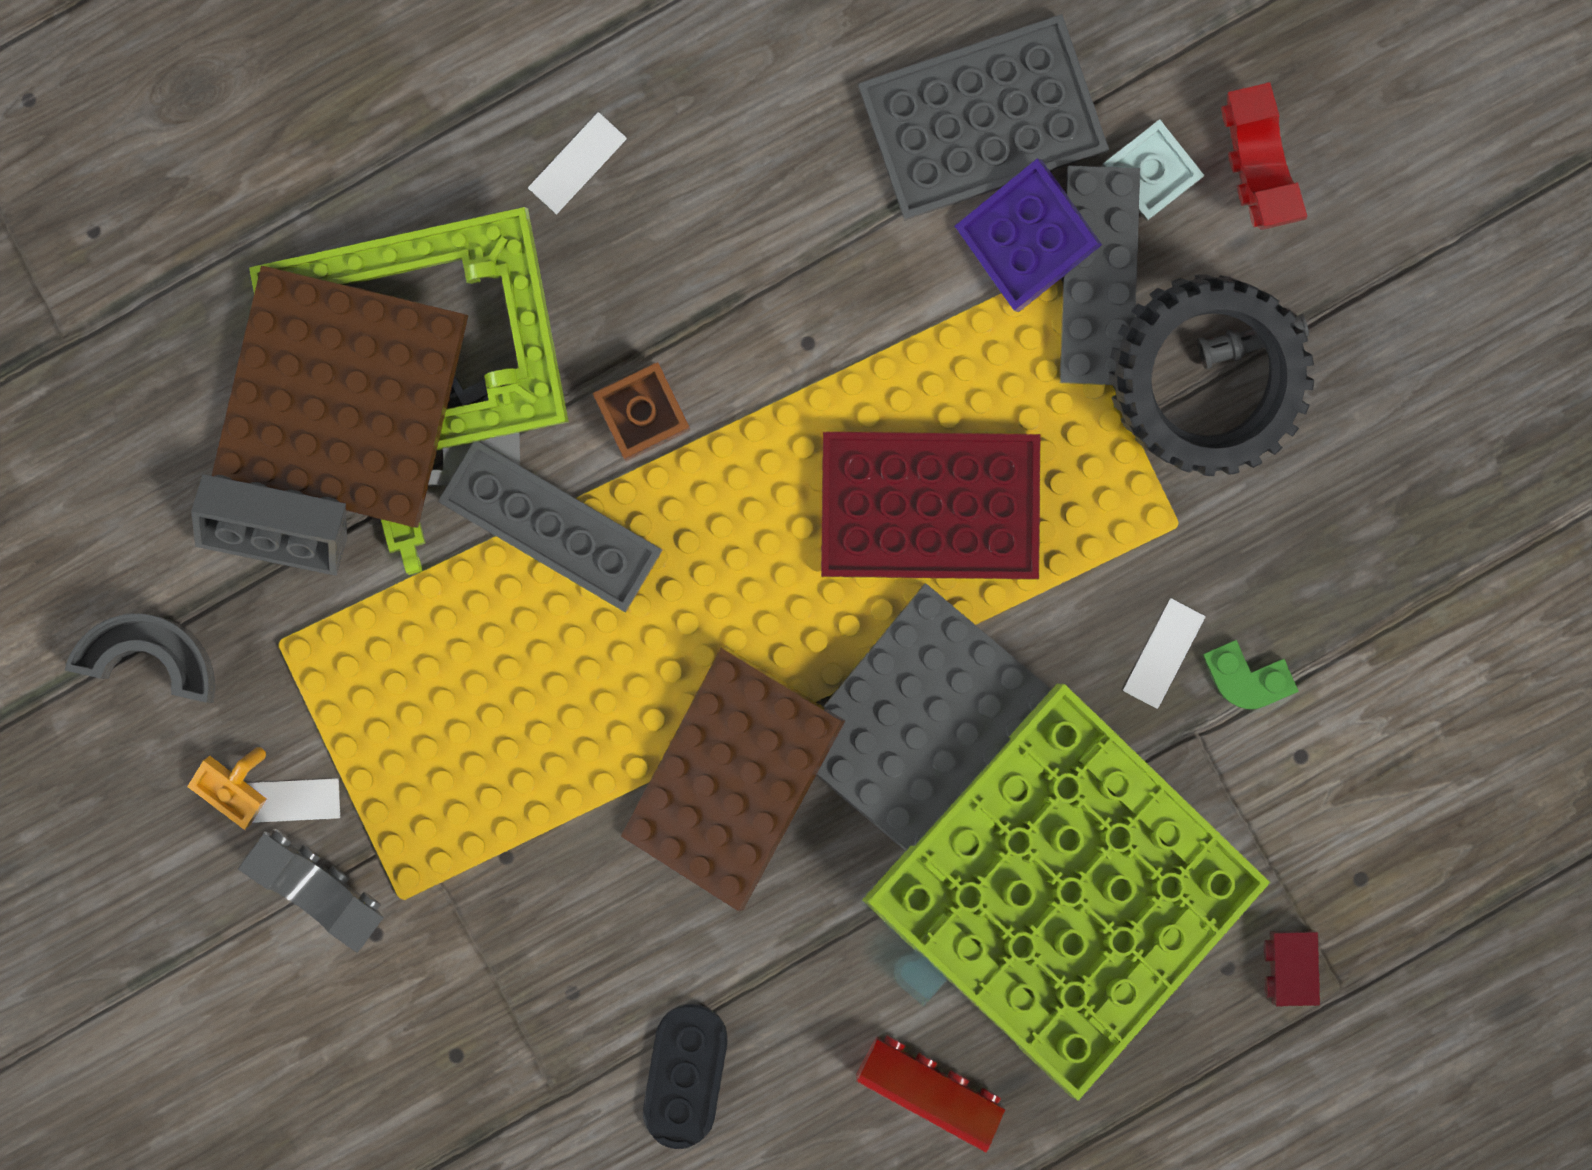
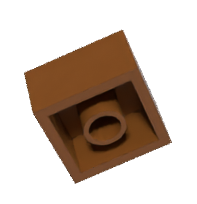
(641, 411)

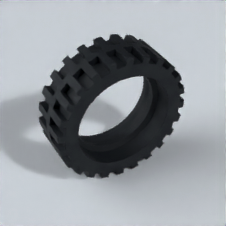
(1281, 397)

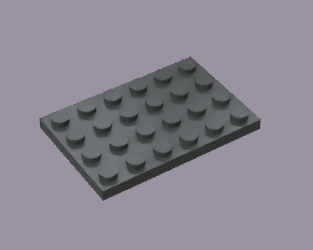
(982, 116)

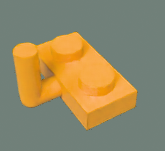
(227, 789)

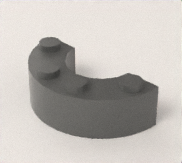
(170, 642)
(313, 888)

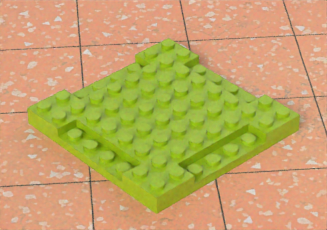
(1067, 891)

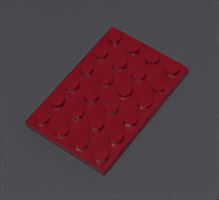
(930, 505)

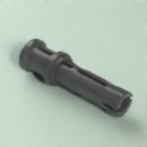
(1235, 344)

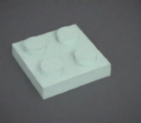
(1163, 166)

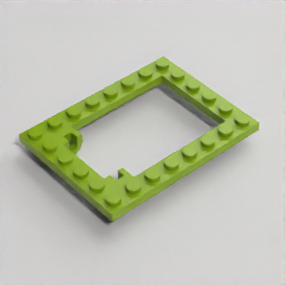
(488, 247)

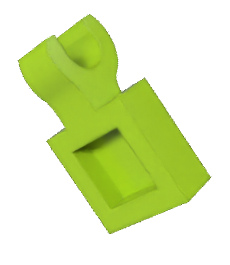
(405, 540)

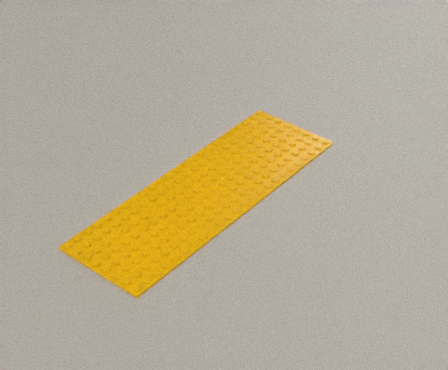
(519, 700)

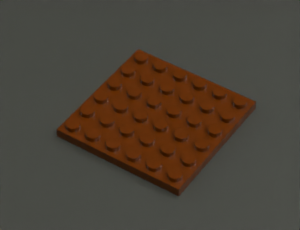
(340, 394)

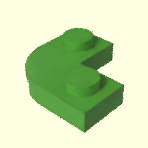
(1244, 687)

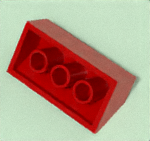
(930, 1093)

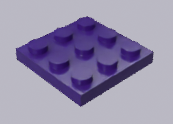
(1028, 235)

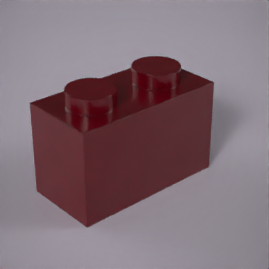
(1293, 968)

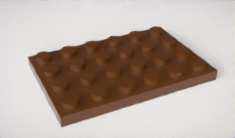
(732, 778)

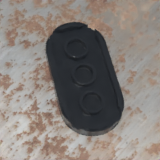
(685, 1076)

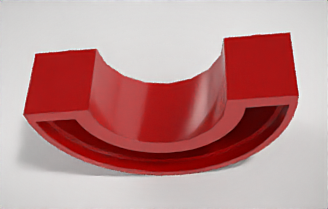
(1261, 159)

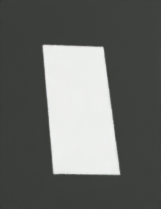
(577, 163)
(1164, 653)
(298, 800)

